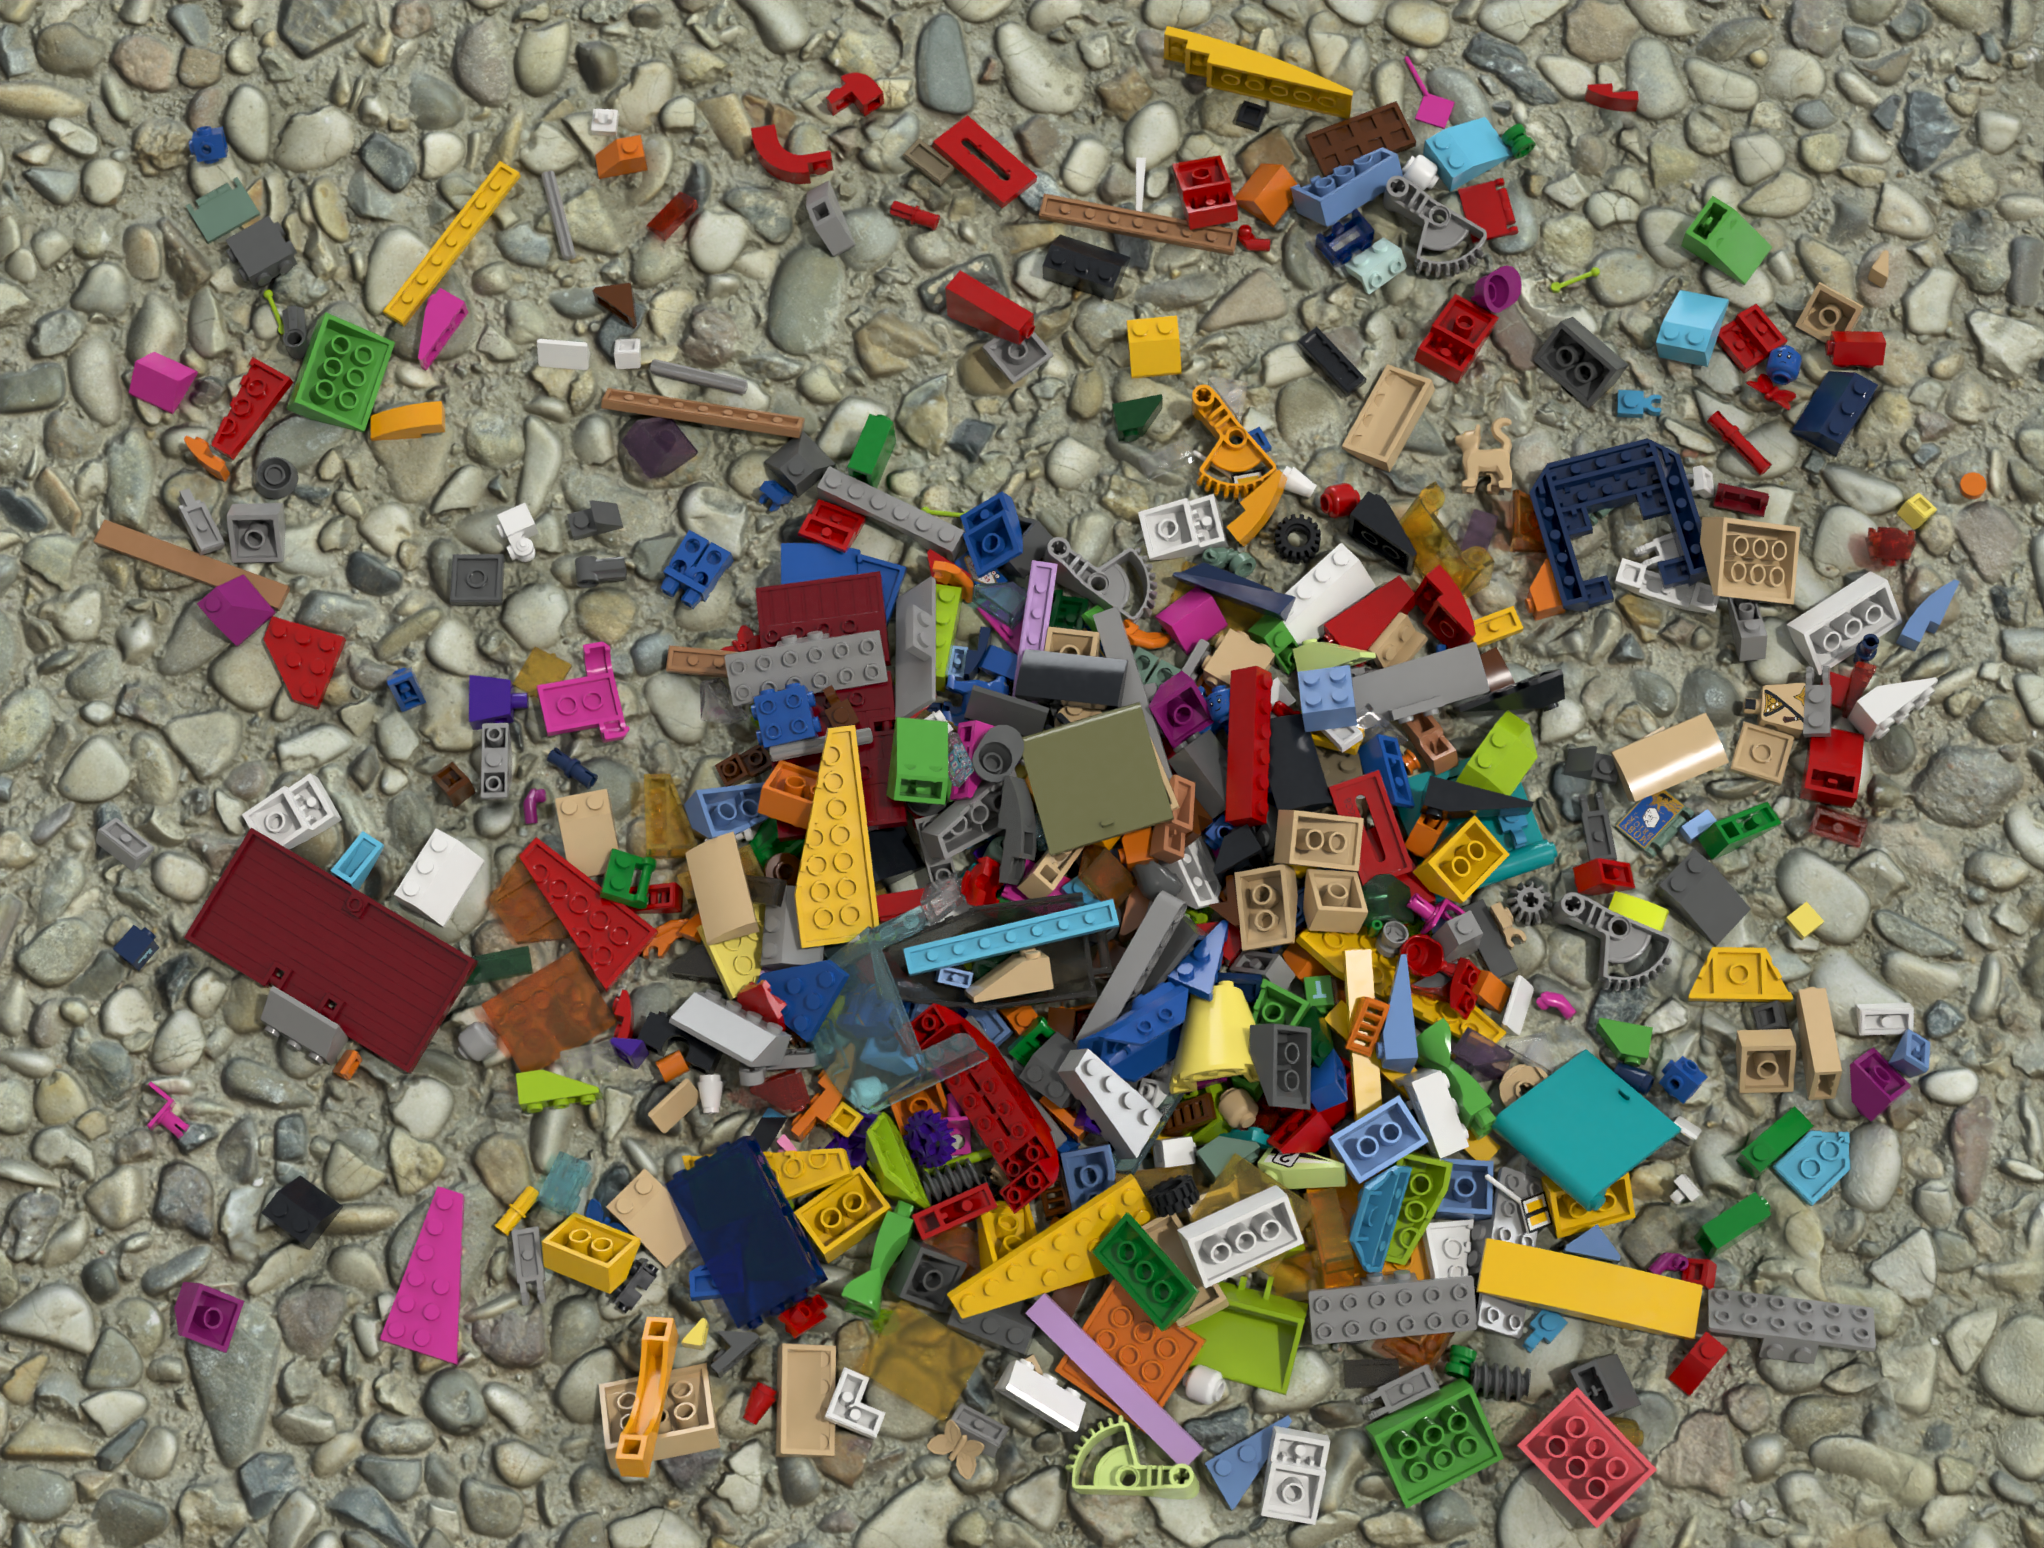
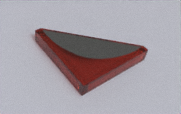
(1434, 987)

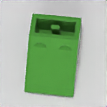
(1726, 241)
(919, 761)

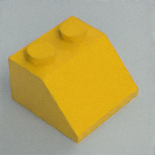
(1154, 347)

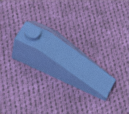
(724, 809)
(1398, 1037)

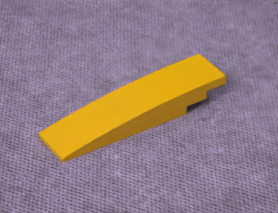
(1255, 74)
(1590, 1289)

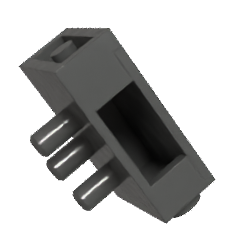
(1206, 765)

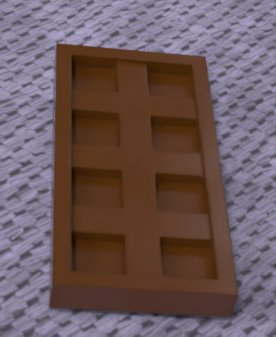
(1358, 136)

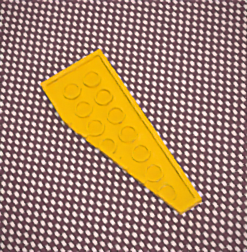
(1329, 948)
(1056, 1255)

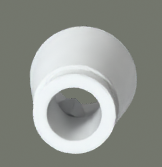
(1298, 483)
(710, 1093)

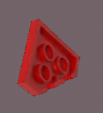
(304, 658)

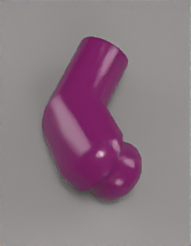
(530, 803)
(1668, 1262)

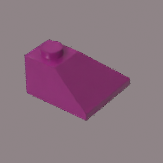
(236, 609)
(1180, 709)
(1875, 1084)
(207, 1315)

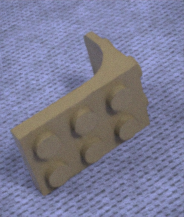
(1340, 768)

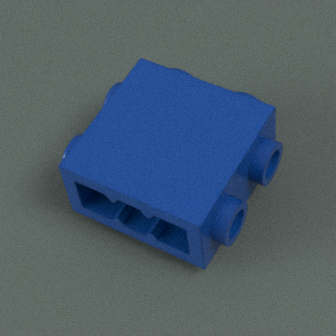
(785, 715)

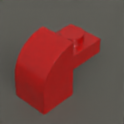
(855, 89)

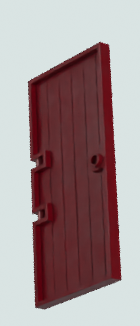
(841, 608)
(334, 946)

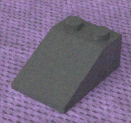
(1703, 898)
(1283, 1063)

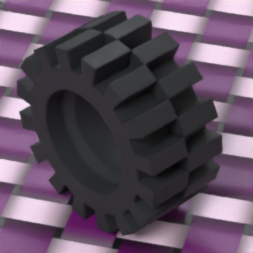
(1297, 553)
(1173, 1195)

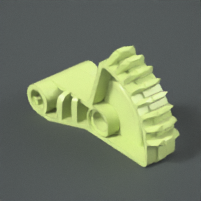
(1124, 1460)

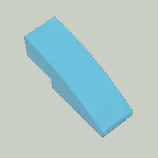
(358, 860)

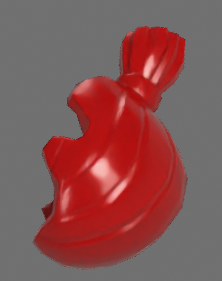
(1425, 957)

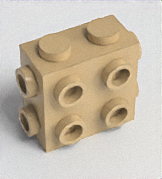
(1234, 653)

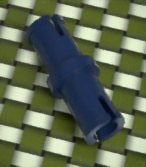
(1866, 649)
(572, 768)

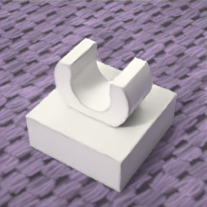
(605, 122)
(1702, 482)
(1685, 1190)

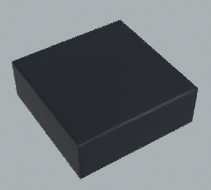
(1251, 116)

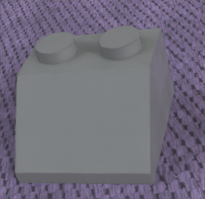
(257, 532)

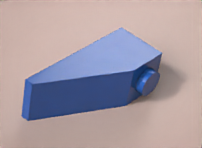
(406, 689)
(1384, 755)

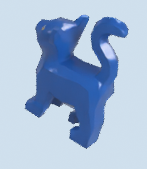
(964, 688)

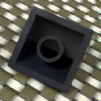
(302, 1211)

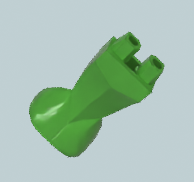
(1472, 1100)
(865, 1291)

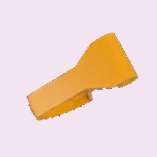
(1219, 420)

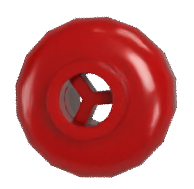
(1339, 500)

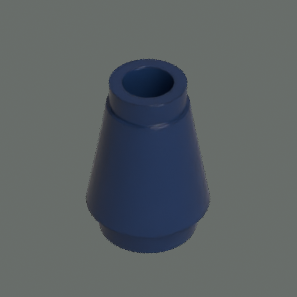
(1636, 1077)

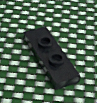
(1331, 361)

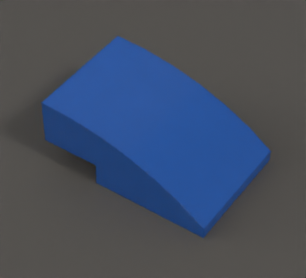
(992, 533)
(815, 561)

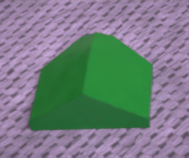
(768, 844)

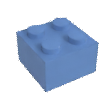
(1327, 698)
(1468, 1191)

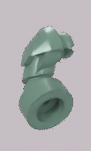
(1240, 563)

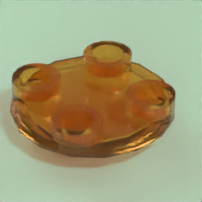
(963, 1245)

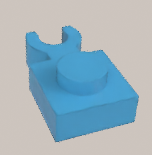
(1633, 404)

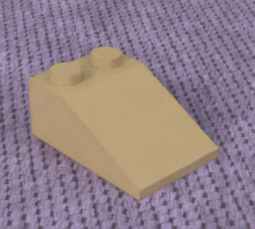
(587, 830)
(1318, 840)
(1267, 906)
(1015, 976)
(653, 1217)

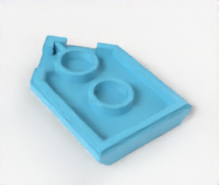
(1815, 1164)

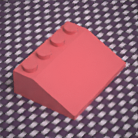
(1587, 1457)

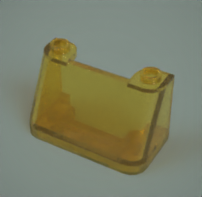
(1435, 546)

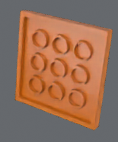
(1138, 1346)

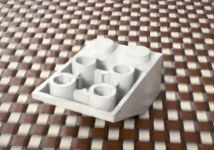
(1889, 704)

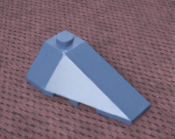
(1088, 1172)

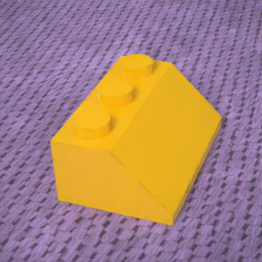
(1461, 861)
(843, 1214)
(1571, 1218)
(590, 1252)

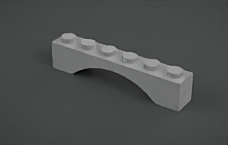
(864, 499)

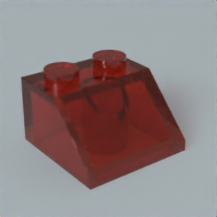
(784, 1090)

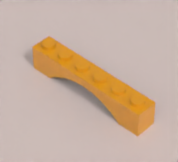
(640, 1434)

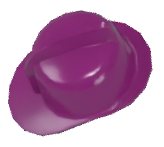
(1498, 289)

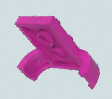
(585, 700)

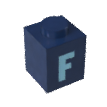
(137, 947)

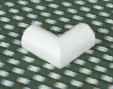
(847, 1408)

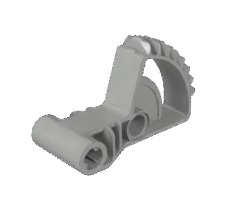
(1419, 207)
(1080, 574)
(1598, 920)

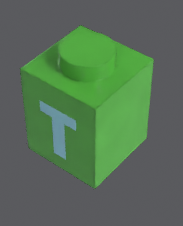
(1319, 993)

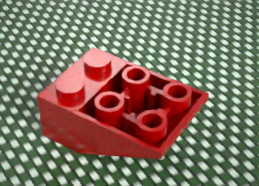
(1833, 768)

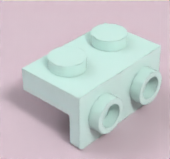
(1377, 264)

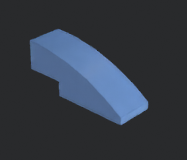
(1927, 616)

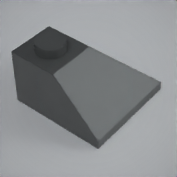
(799, 464)

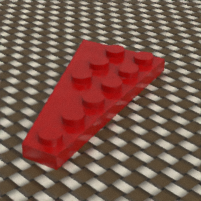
(601, 929)

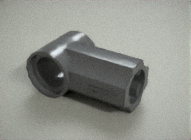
(295, 331)
(593, 570)

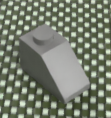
(1269, 965)

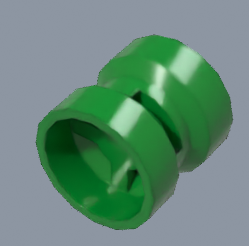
(1518, 141)
(1460, 1362)

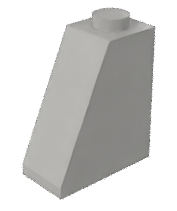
(1459, 937)

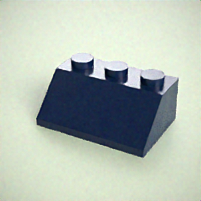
(1835, 410)

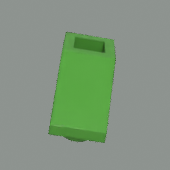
(1277, 637)

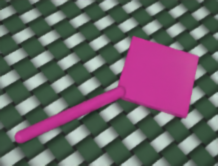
(1432, 109)

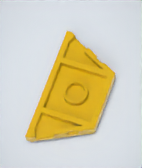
(1739, 976)

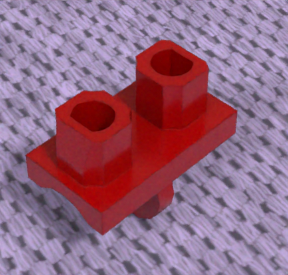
(804, 1315)

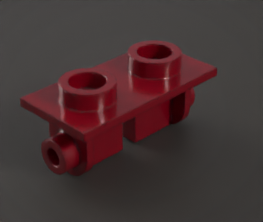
(1741, 500)

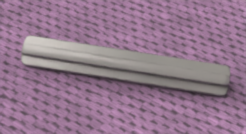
(558, 215)
(698, 376)
(812, 746)

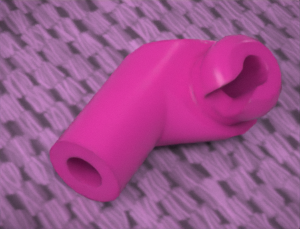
(1558, 1001)

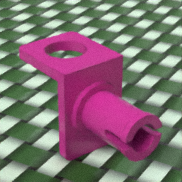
(1432, 913)
(166, 1116)
(959, 1123)

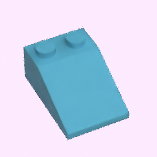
(1465, 151)
(1691, 328)

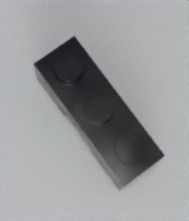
(660, 1034)

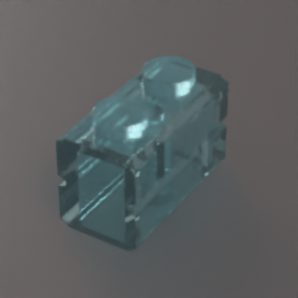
(564, 1184)

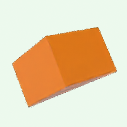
(1491, 991)

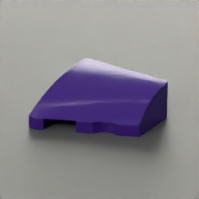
(855, 1143)

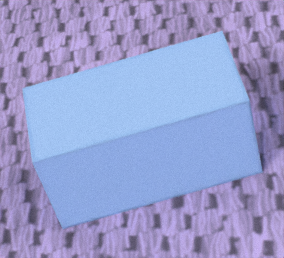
(957, 662)
(1697, 826)
(954, 977)

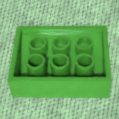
(340, 374)
(1434, 1442)

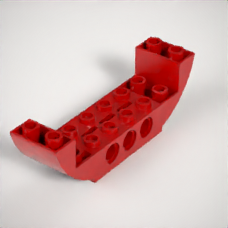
(997, 1109)

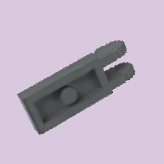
(1597, 829)

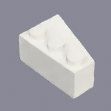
(1435, 1111)

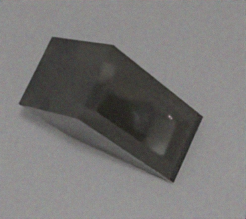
(694, 967)

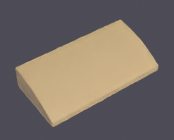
(1388, 417)
(1669, 757)
(721, 889)
(1210, 1299)
(803, 1395)

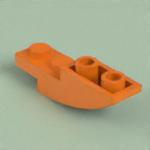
(820, 1109)

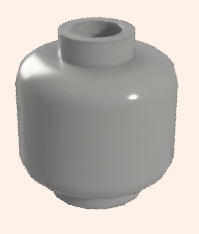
(477, 1041)

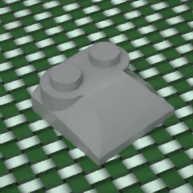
(1017, 360)

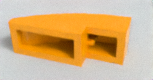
(408, 421)
(1259, 508)

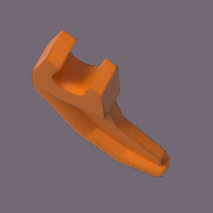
(952, 574)
(1144, 639)
(666, 936)

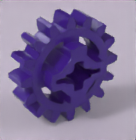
(929, 1138)

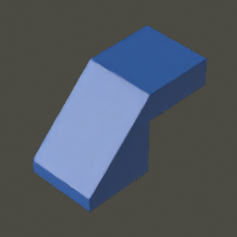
(999, 663)

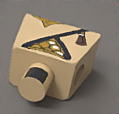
(1779, 708)

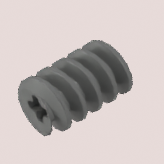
(950, 1180)
(1501, 1381)

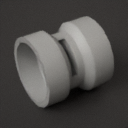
(1391, 939)

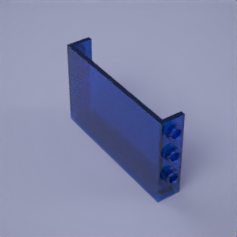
(746, 1232)

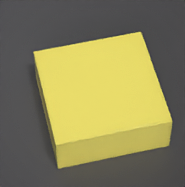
(1804, 920)

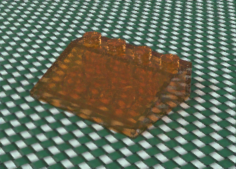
(549, 1013)

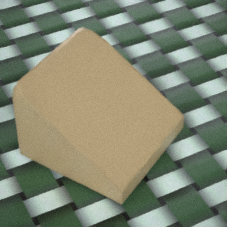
(1880, 270)

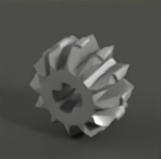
(1538, 900)

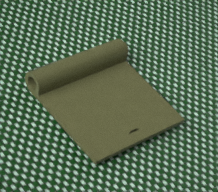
(1095, 779)

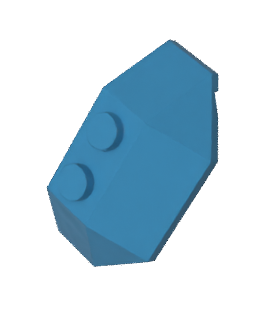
(1377, 1216)

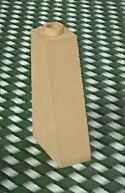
(1818, 1044)

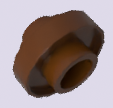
(783, 866)

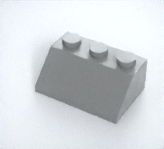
(781, 937)
(302, 1027)

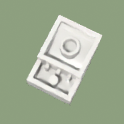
(1183, 528)
(294, 813)
(1294, 1475)

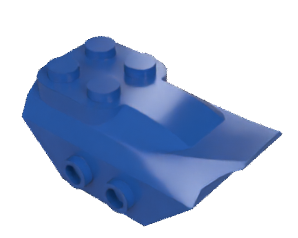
(1144, 1035)

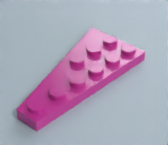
(430, 1293)

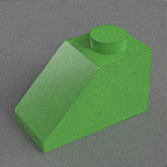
(1626, 1040)

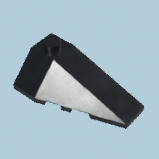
(1531, 693)
(1457, 800)

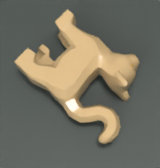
(1489, 463)

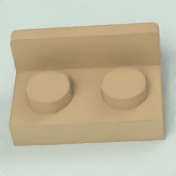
(1397, 642)

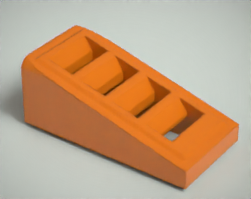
(1375, 1029)

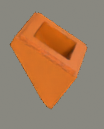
(347, 1064)

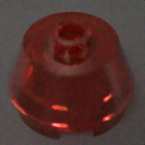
(1890, 545)

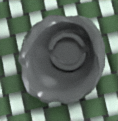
(1154, 878)

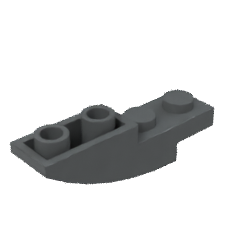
(1019, 821)

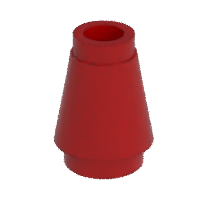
(759, 1402)

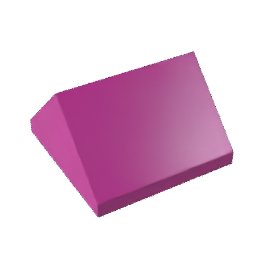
(161, 381)
(1191, 619)

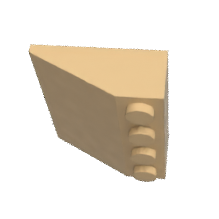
(1750, 558)
(686, 1420)

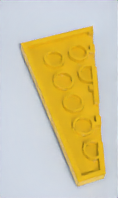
(802, 1170)

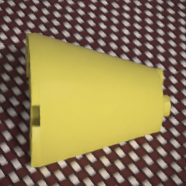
(1214, 1040)

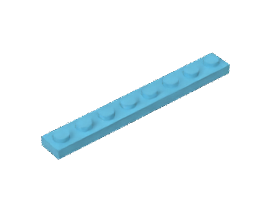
(1011, 937)

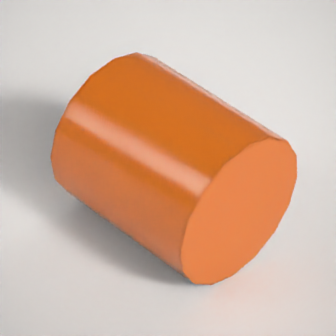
(672, 1066)

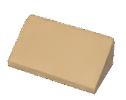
(674, 1106)

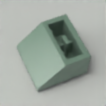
(1216, 1155)

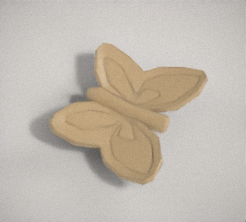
(959, 1446)

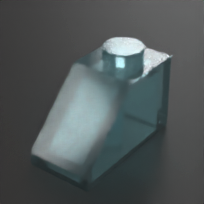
(1001, 600)

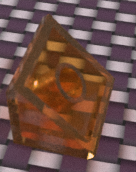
(1523, 525)
(1105, 875)

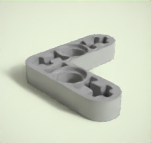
(792, 1059)

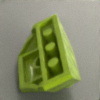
(1501, 757)
(893, 1164)

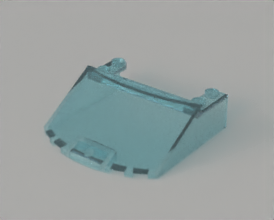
(867, 1033)

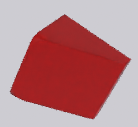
(1839, 688)
(1700, 1272)

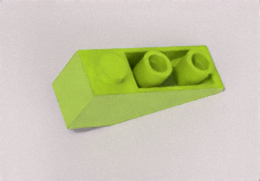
(546, 1089)

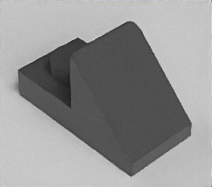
(596, 520)
(1590, 765)
(740, 1345)

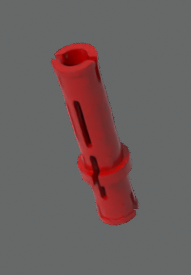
(1739, 442)

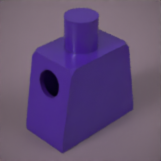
(493, 701)

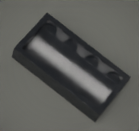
(1071, 680)
(1295, 767)

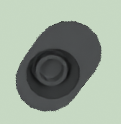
(998, 753)

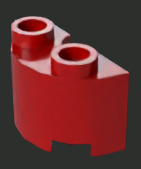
(982, 883)

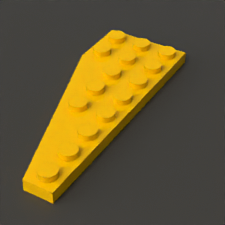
(835, 870)

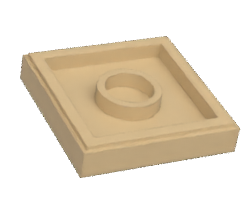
(1762, 753)

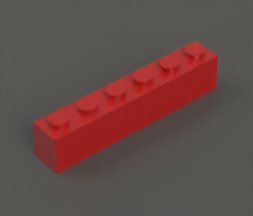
(1248, 746)

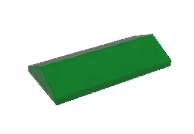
(1146, 1272)

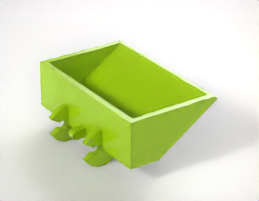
(1252, 1337)

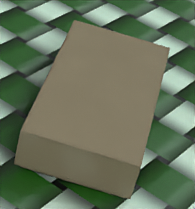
(929, 162)

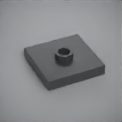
(477, 579)

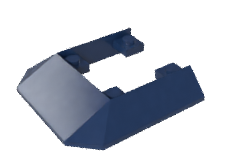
(1606, 480)

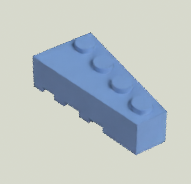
(1347, 188)

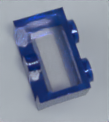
(1346, 239)

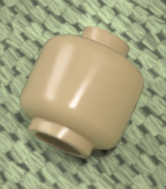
(1238, 1108)

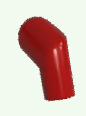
(1250, 242)

